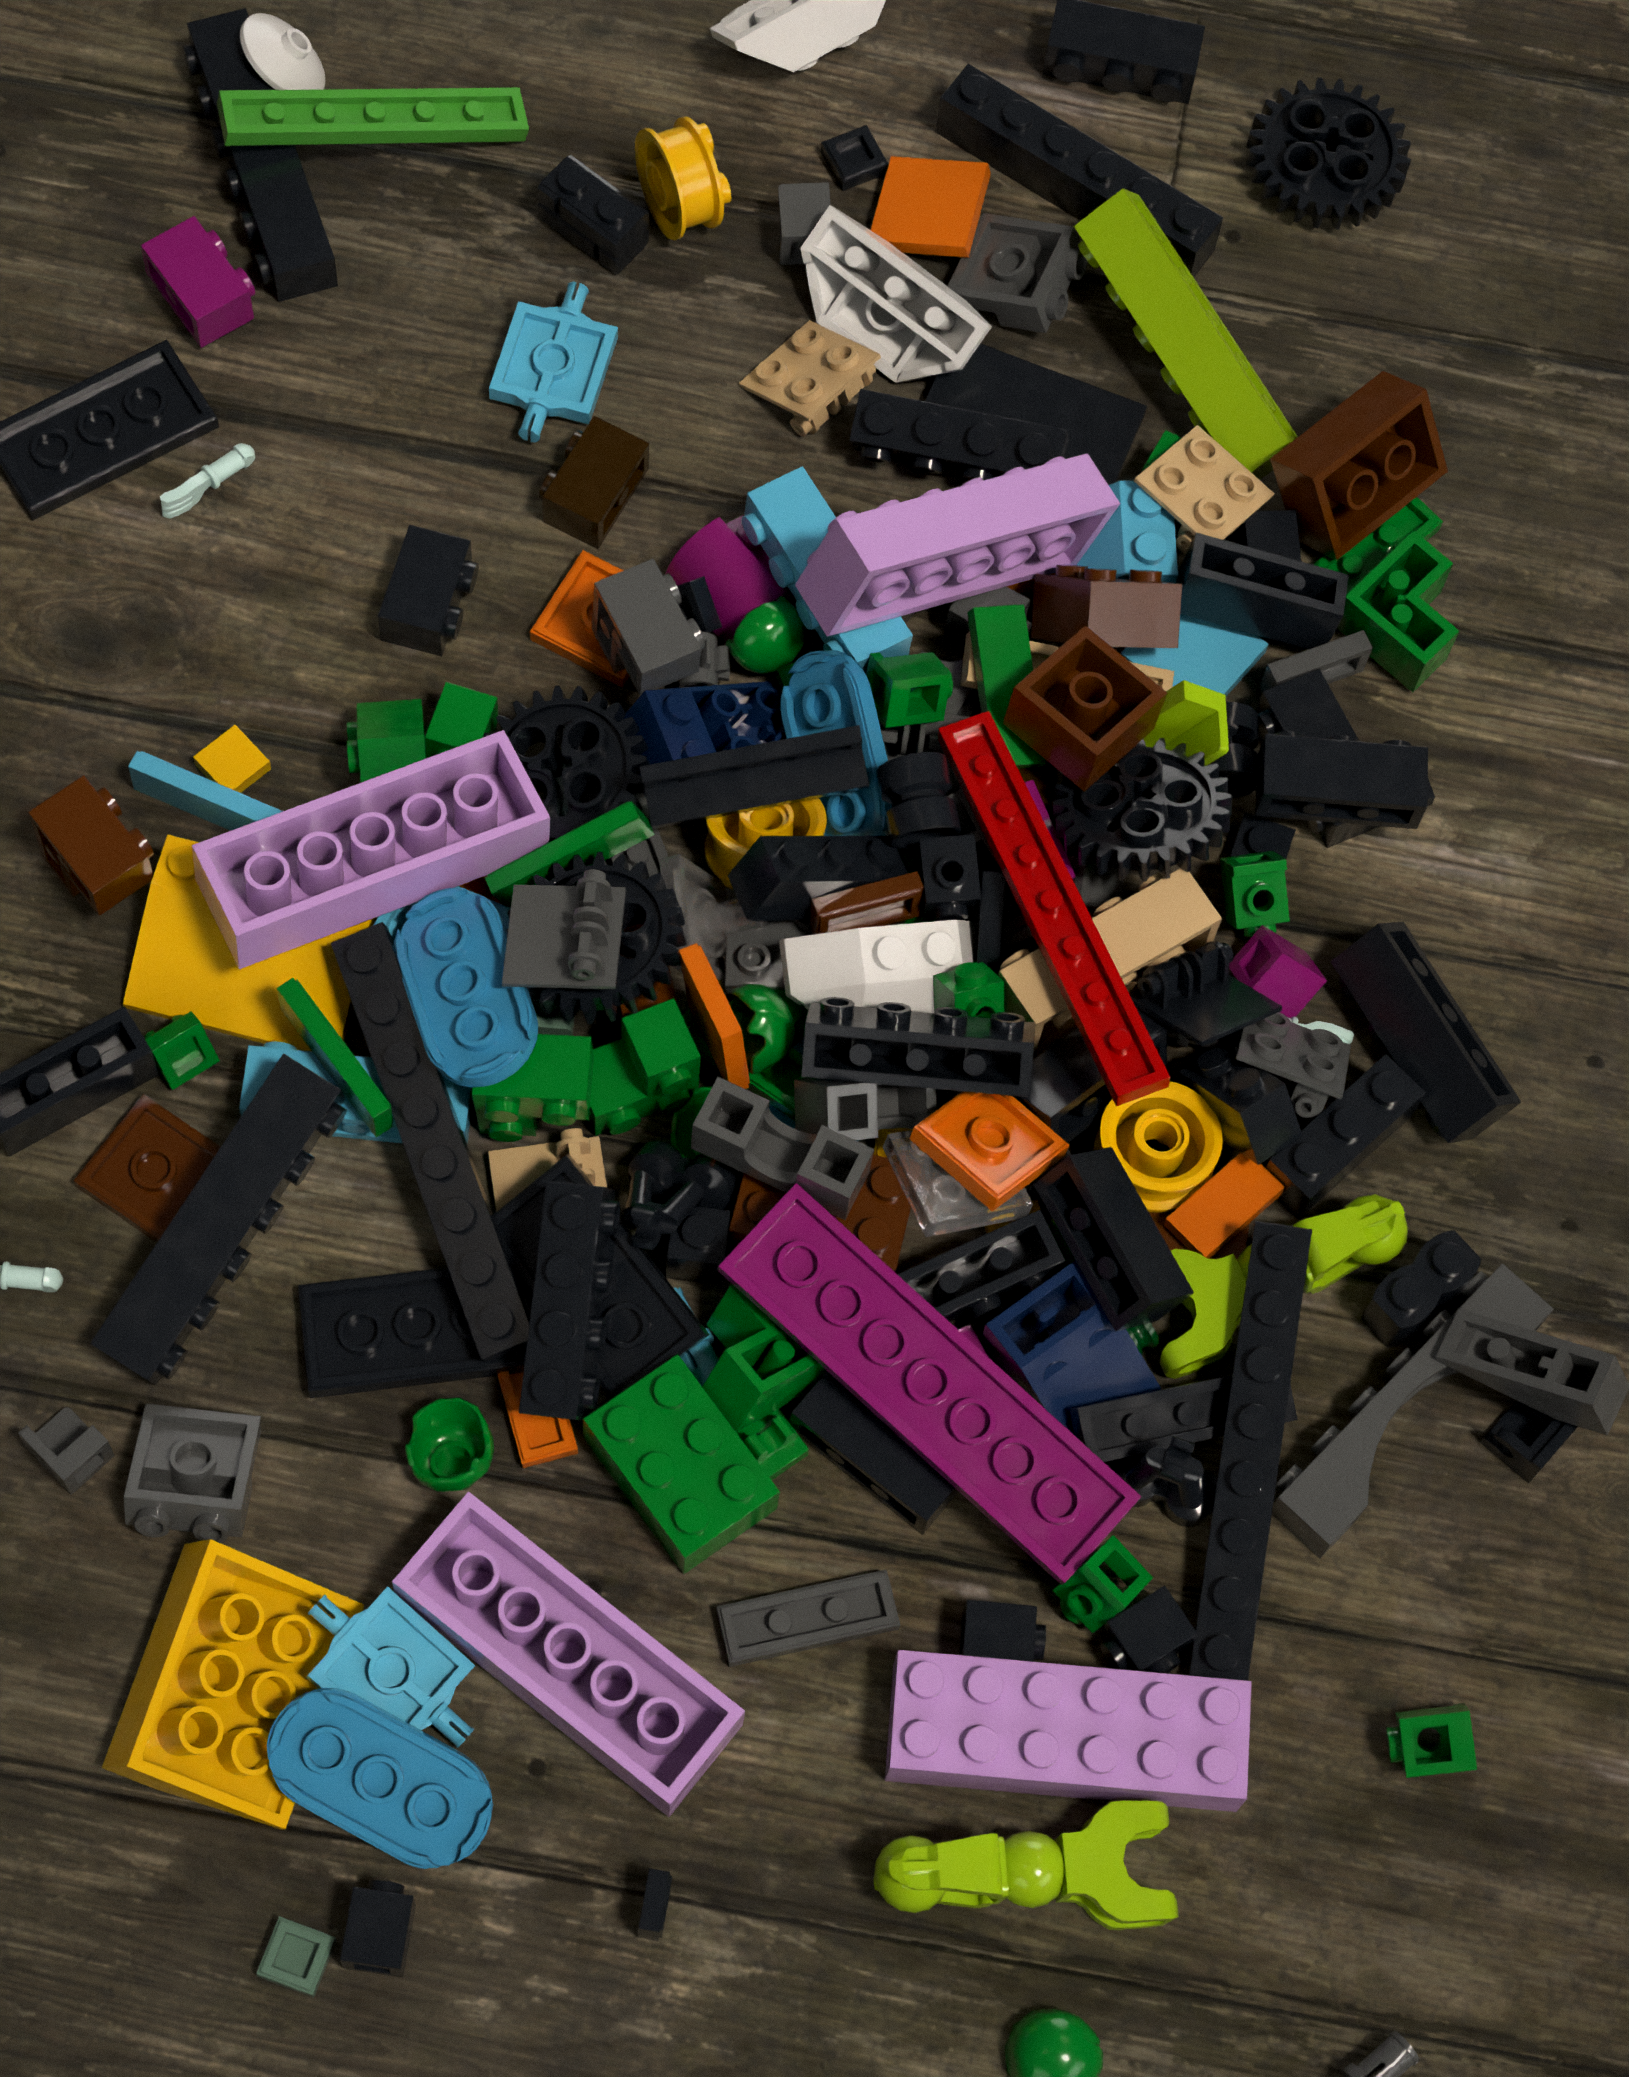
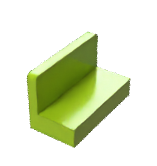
(1194, 718)

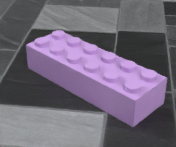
(955, 543)
(370, 848)
(569, 1653)
(1068, 1731)

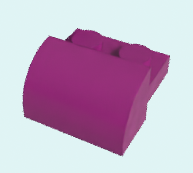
(733, 570)

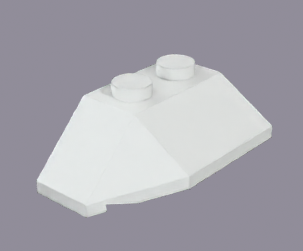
(796, 31)
(887, 301)
(877, 962)

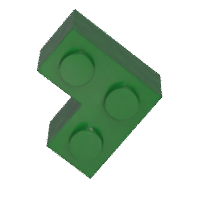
(1396, 613)
(385, 737)
(644, 1071)
(549, 1086)
(760, 1363)

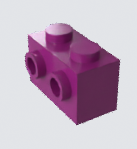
(199, 281)

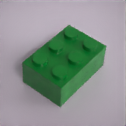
(680, 1464)

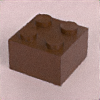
(1084, 708)

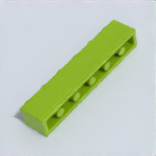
(1183, 331)

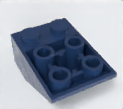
(707, 719)
(1065, 1348)

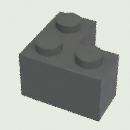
(644, 627)

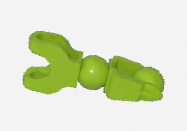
(1361, 1233)
(1034, 1869)

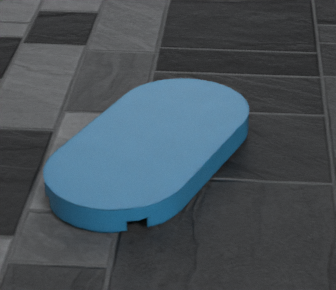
(833, 694)
(453, 979)
(379, 1778)

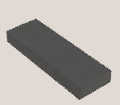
(807, 1618)

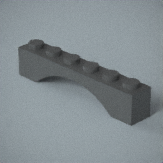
(1334, 1488)

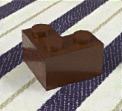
(1120, 611)
(91, 846)

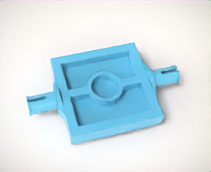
(553, 362)
(393, 1663)

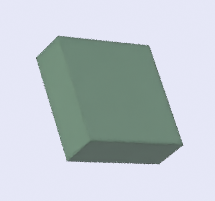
(296, 1957)

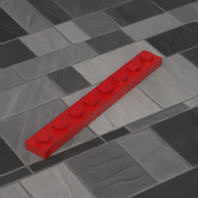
(1053, 909)

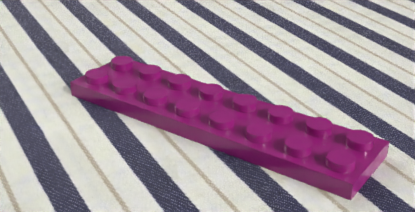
(929, 1383)

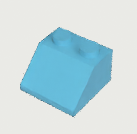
(1135, 536)

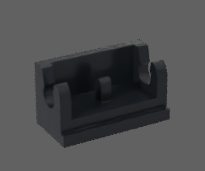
(1526, 1439)

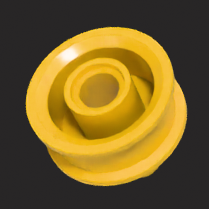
(681, 177)
(735, 833)
(1175, 1119)

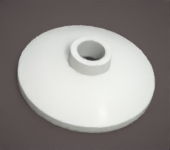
(281, 54)

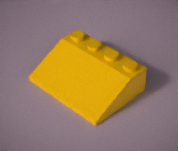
(187, 966)
(217, 1676)

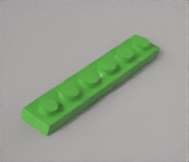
(371, 116)

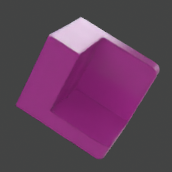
(1278, 971)

